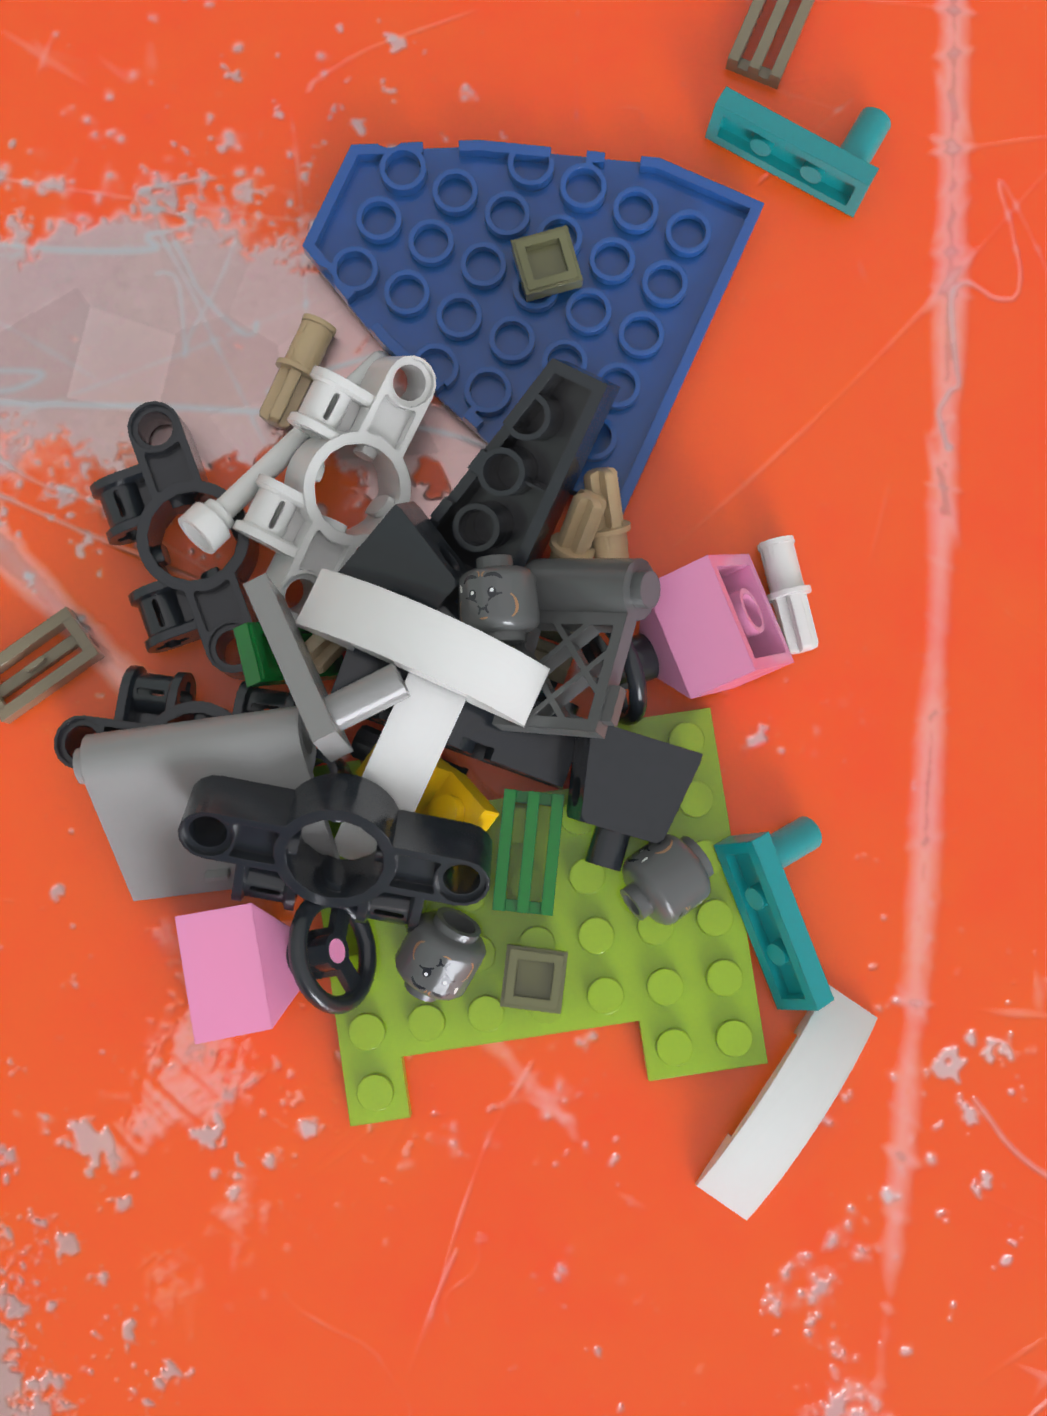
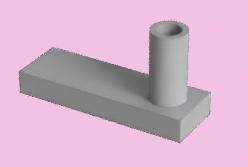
(322, 714)

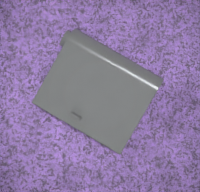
(147, 775)

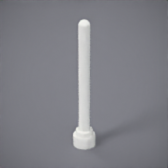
(210, 522)

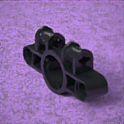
(140, 508)
(140, 708)
(262, 831)

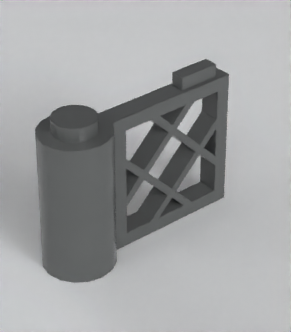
(588, 600)

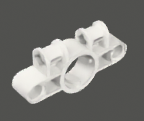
(335, 416)

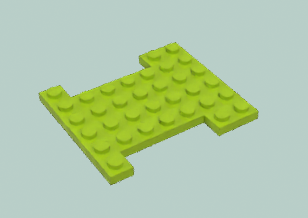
(680, 980)

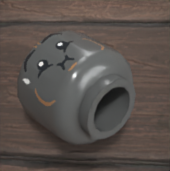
(499, 599)
(666, 879)
(440, 955)

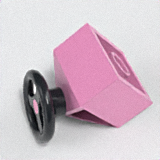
(702, 635)
(250, 966)

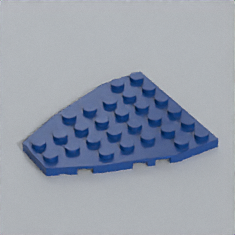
(431, 273)

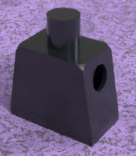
(410, 560)
(627, 790)

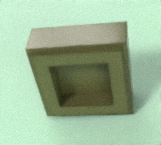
(546, 263)
(534, 978)

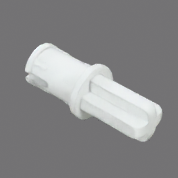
(788, 593)

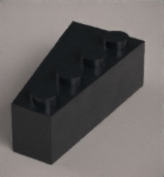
(528, 469)
(530, 755)

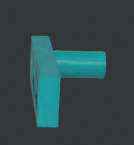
(799, 156)
(770, 913)

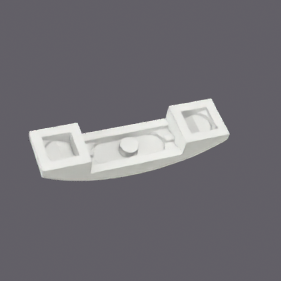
(424, 644)
(406, 754)
(788, 1106)

